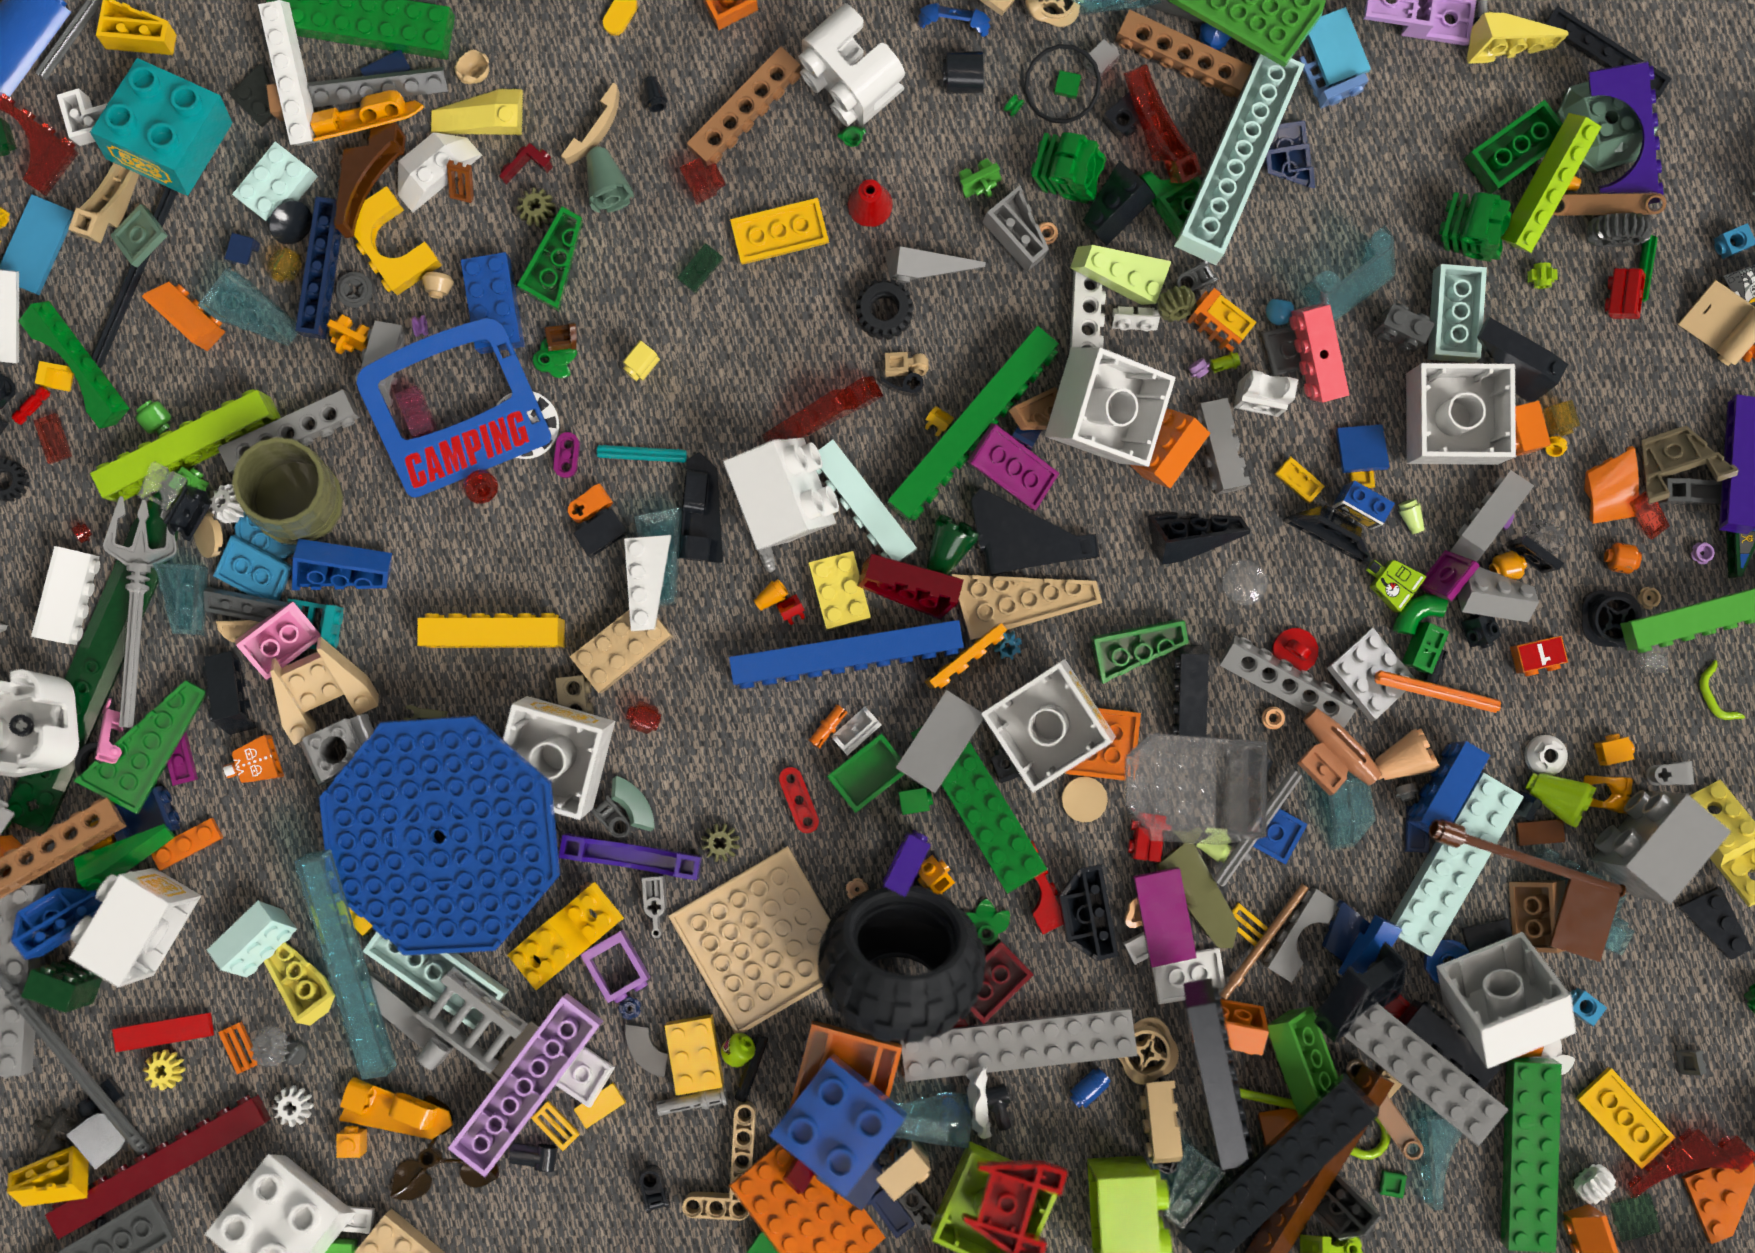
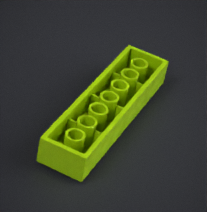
(186, 446)

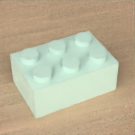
(273, 180)
(252, 939)

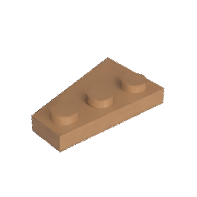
(1035, 412)

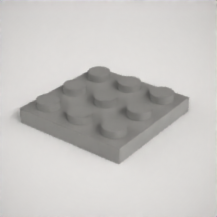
(1357, 670)

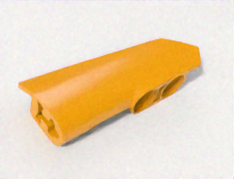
(333, 123)
(398, 1112)

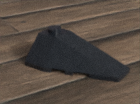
(1183, 538)

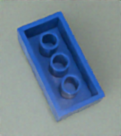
(493, 295)
(1449, 785)

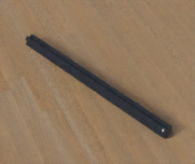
(129, 286)

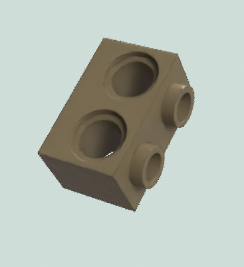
(568, 700)

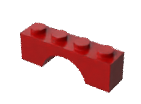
(1047, 910)

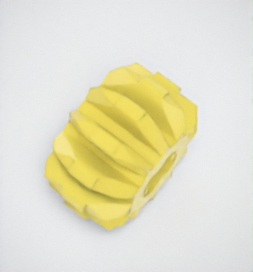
(156, 1070)

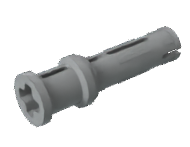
(702, 1099)

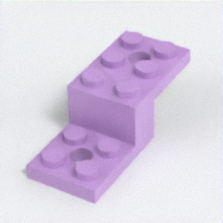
(1426, 18)

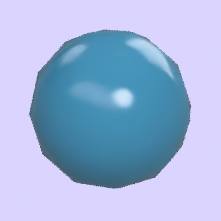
(1279, 311)

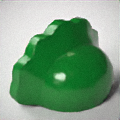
(852, 135)

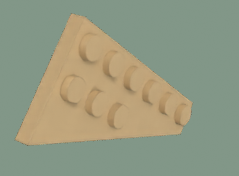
(1020, 600)

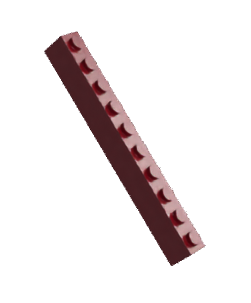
(158, 1166)

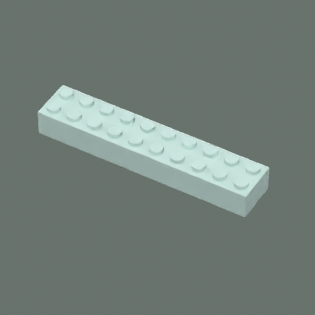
(1238, 158)

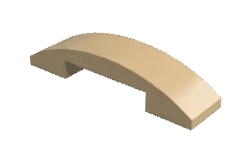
(576, 149)

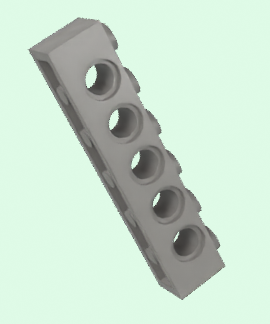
(339, 401)
(1274, 682)

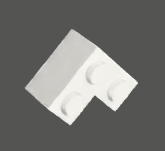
(79, 115)

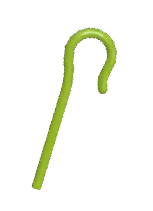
(1287, 1103)

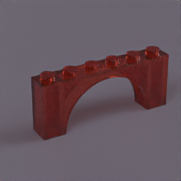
(48, 155)

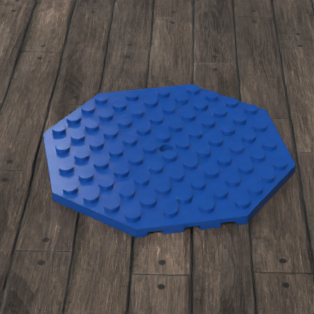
(472, 789)

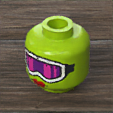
(738, 1050)

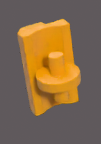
(344, 337)

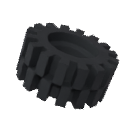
(18, 483)

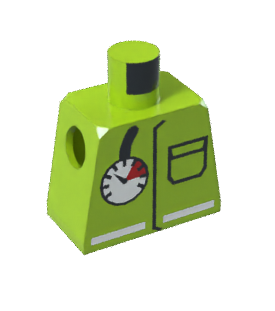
(1394, 583)

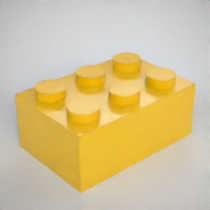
(694, 1054)

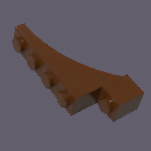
(361, 170)

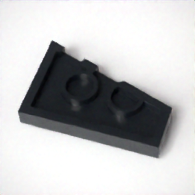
(1717, 920)

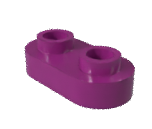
(565, 455)

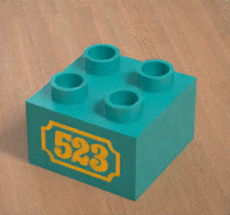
(162, 126)

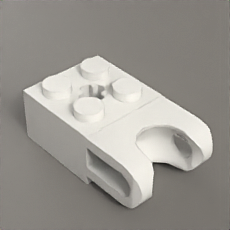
(1265, 393)

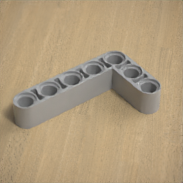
(402, 1015)

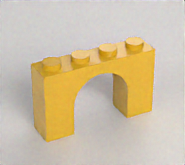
(397, 272)

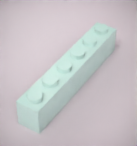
(864, 504)

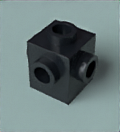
(1481, 630)

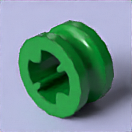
(1014, 105)

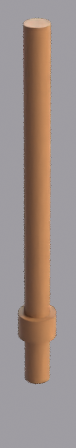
(1236, 978)

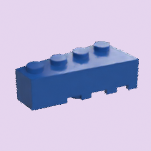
(339, 566)

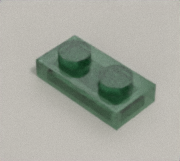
(700, 268)

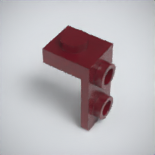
(523, 155)

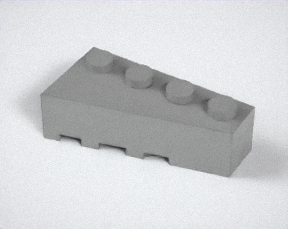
(1222, 447)

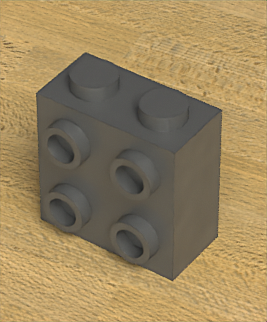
(1403, 328)

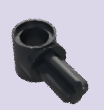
(997, 1102)

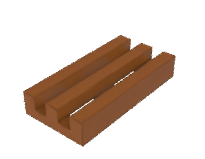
(461, 172)

